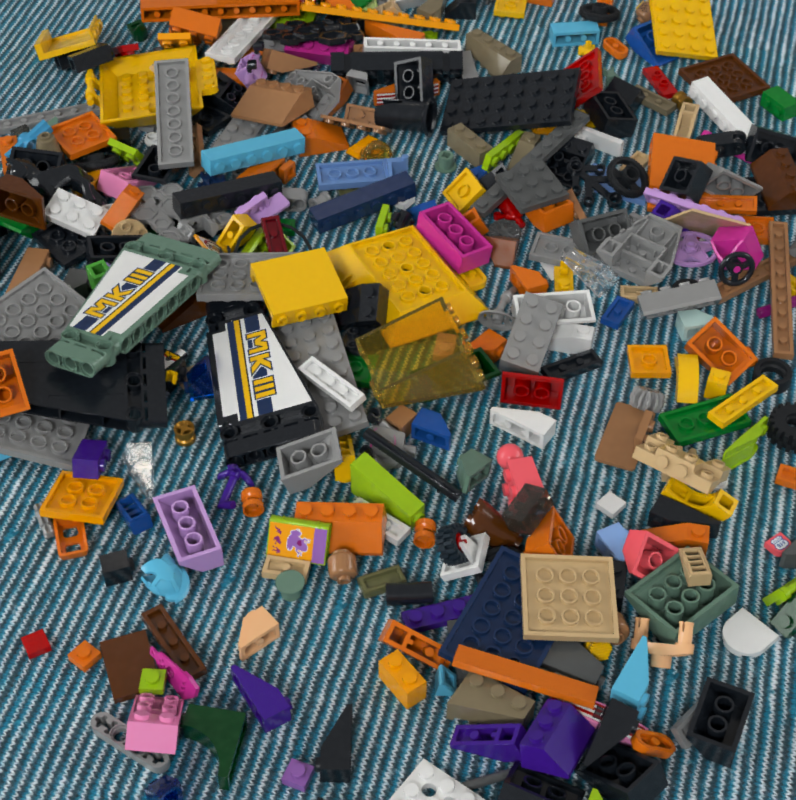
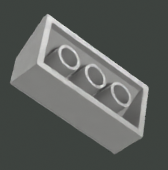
(680, 298)

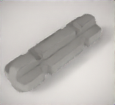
(45, 522)

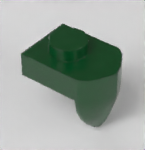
(138, 31)

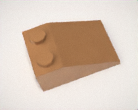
(281, 62)

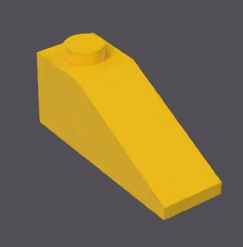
(342, 471)

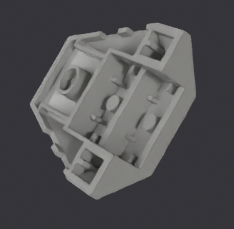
(643, 250)

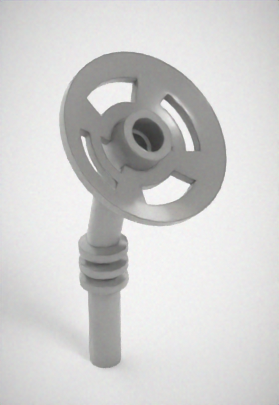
(495, 322)

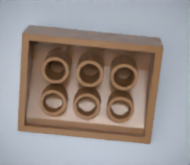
(273, 102)

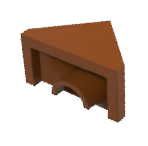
(503, 250)

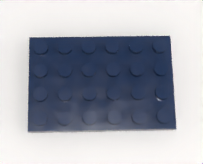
(494, 618)

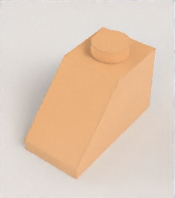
(257, 631)

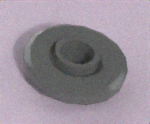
(504, 228)

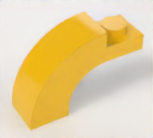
(687, 378)
(716, 505)

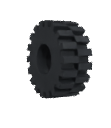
(779, 430)

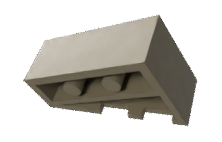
(489, 702)

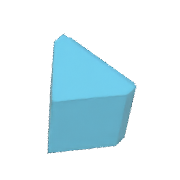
(445, 681)

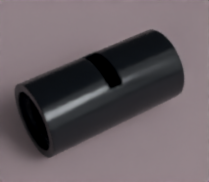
(409, 593)

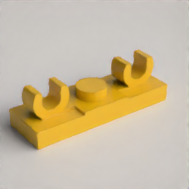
(563, 278)

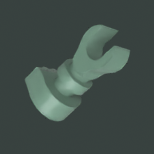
(609, 74)

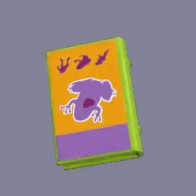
(299, 539)

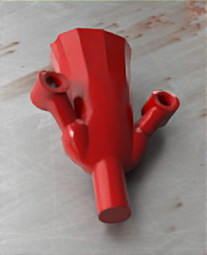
(509, 212)

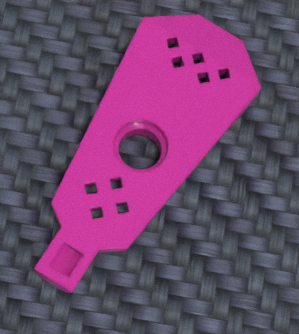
(180, 680)

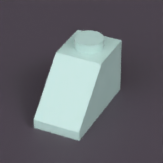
(690, 322)

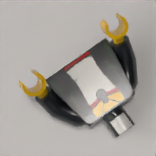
(174, 368)

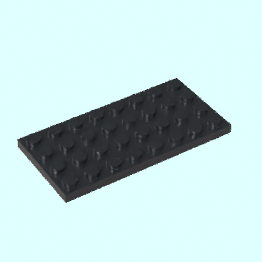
(512, 101)

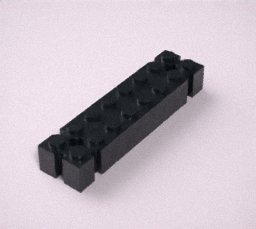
(381, 64)

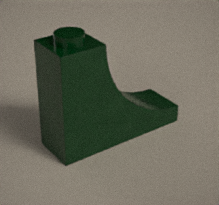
(220, 732)

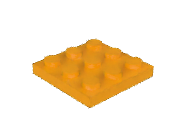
(81, 498)

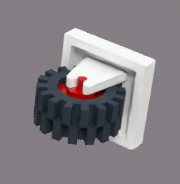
(462, 553)

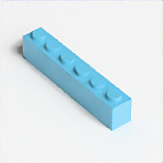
(252, 151)

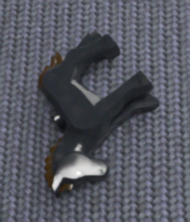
(48, 181)

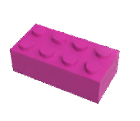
(454, 237)

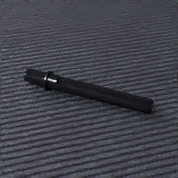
(436, 481)

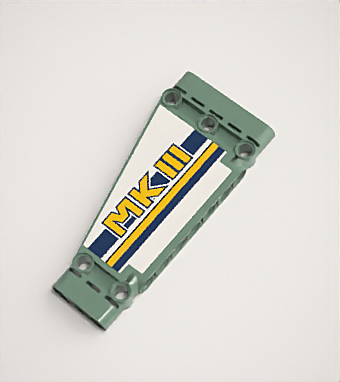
(130, 301)

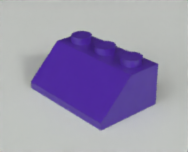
(555, 739)

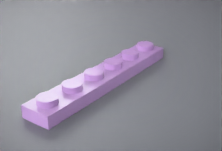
(655, 195)

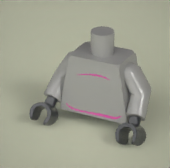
(391, 434)

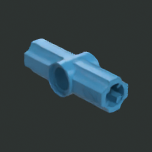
(28, 139)

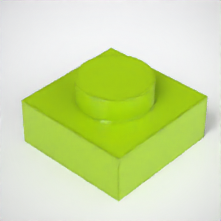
(153, 681)

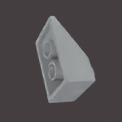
(308, 459)

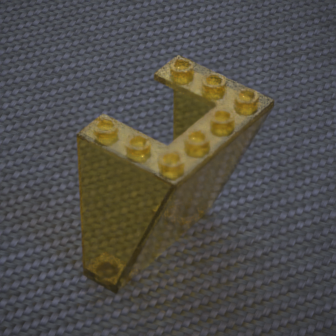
(420, 357)

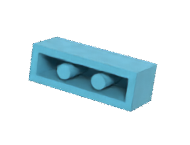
(573, 33)

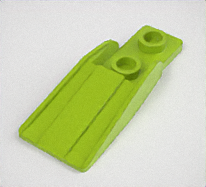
(745, 445)

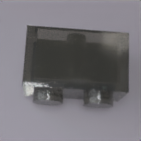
(527, 509)

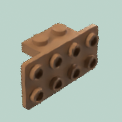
(357, 116)
(622, 434)

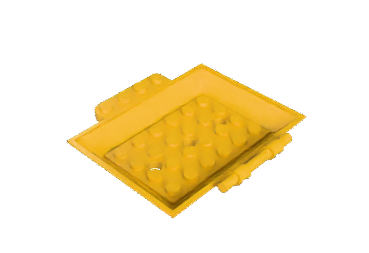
(129, 86)
(425, 272)

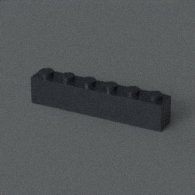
(224, 194)

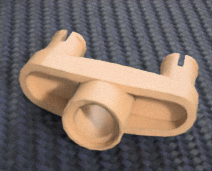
(661, 653)

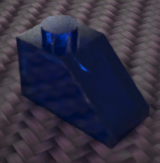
(199, 381)
(164, 789)

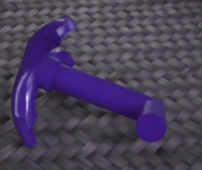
(234, 474)

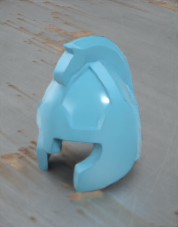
(168, 578)

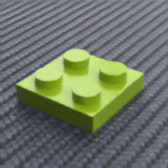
(125, 152)

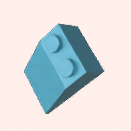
(634, 680)

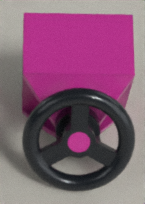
(736, 250)

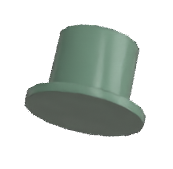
(445, 162)
(290, 584)

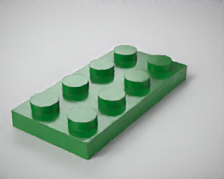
(691, 423)

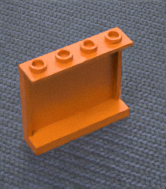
(665, 147)

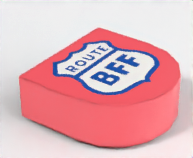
(777, 544)

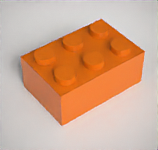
(200, 25)

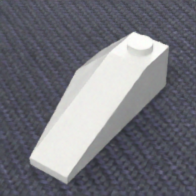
(572, 338)

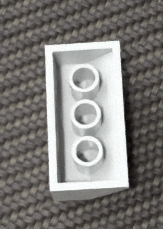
(576, 306)

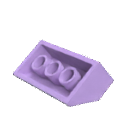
(189, 529)

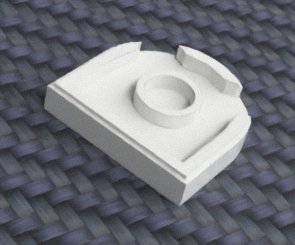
(747, 635)

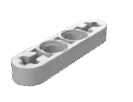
(118, 726)

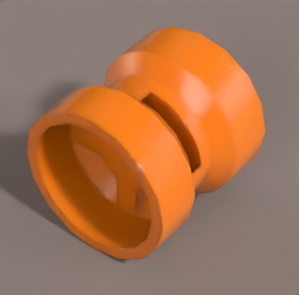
(252, 502)
(425, 533)

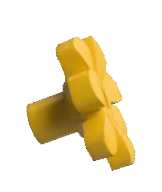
(586, 48)

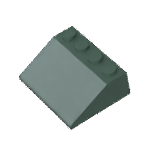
(668, 599)

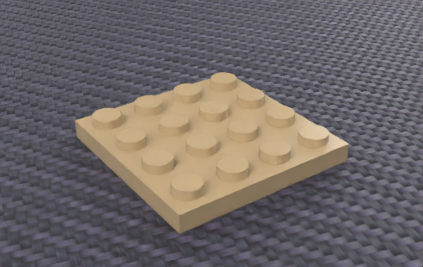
(568, 598)

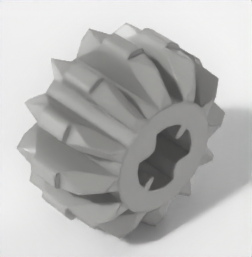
(647, 399)

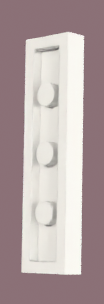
(332, 384)

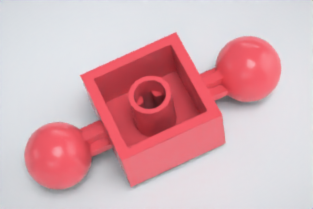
(517, 470)

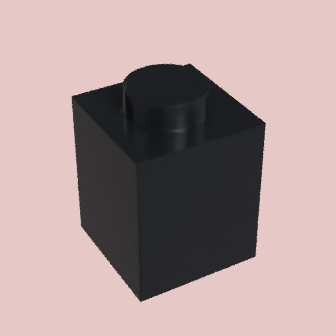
(116, 567)

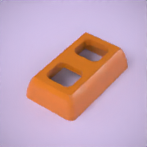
(62, 542)

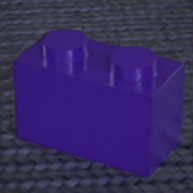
(90, 459)

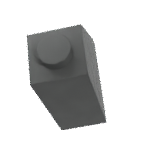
(574, 662)

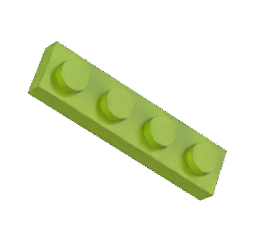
(500, 151)

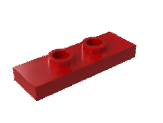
(659, 81)

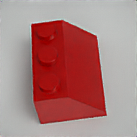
(531, 390)

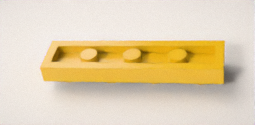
(742, 401)

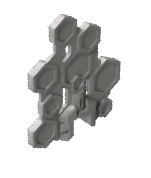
(161, 215)

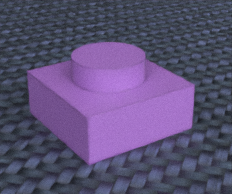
(298, 775)

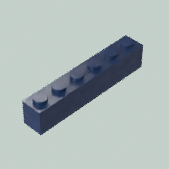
(362, 202)

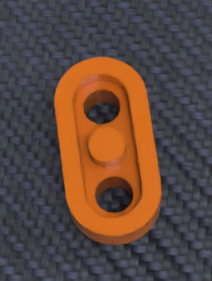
(615, 48)
(652, 744)

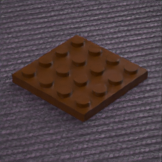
(729, 75)

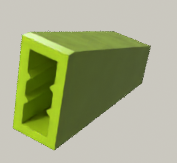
(377, 485)

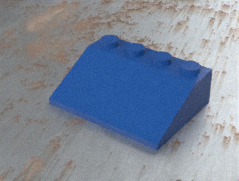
(642, 43)

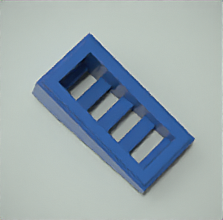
(135, 515)

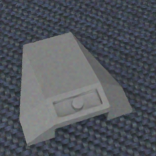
(325, 90)

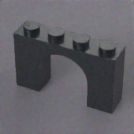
(85, 58)

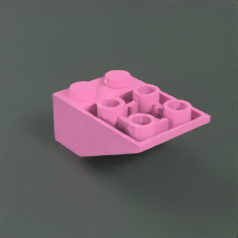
(154, 724)

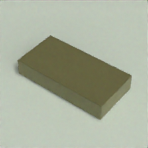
(375, 583)

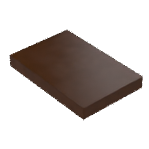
(124, 663)

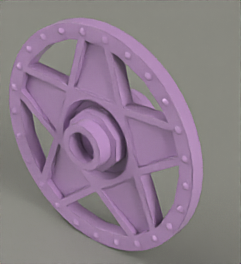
(693, 252)

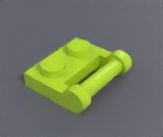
(781, 594)

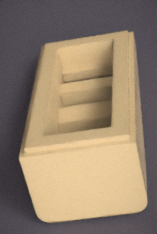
(692, 578)

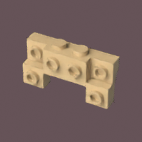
(667, 458)

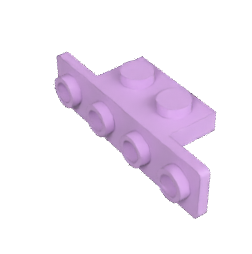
(263, 207)

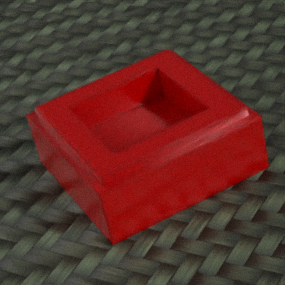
(36, 644)

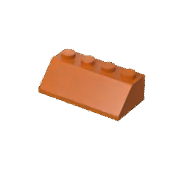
(354, 525)

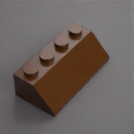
(777, 176)

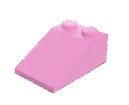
(115, 180)

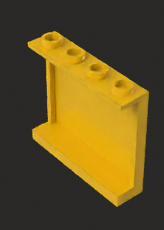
(49, 47)
(299, 287)

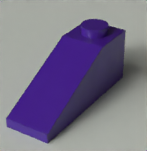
(263, 699)
(490, 740)

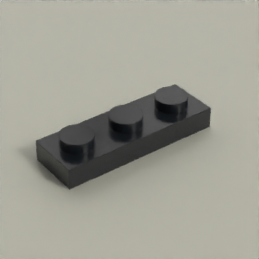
(573, 365)

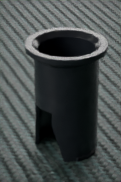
(407, 115)

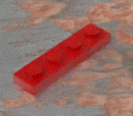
(125, 50)

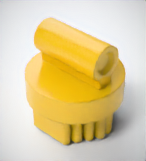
(599, 650)

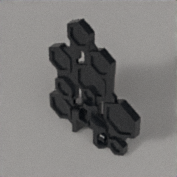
(330, 31)

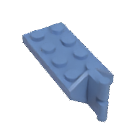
(358, 172)

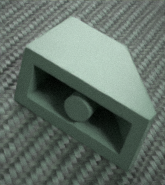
(472, 469)

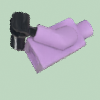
(250, 68)

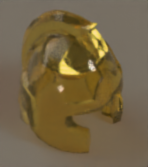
(376, 150)

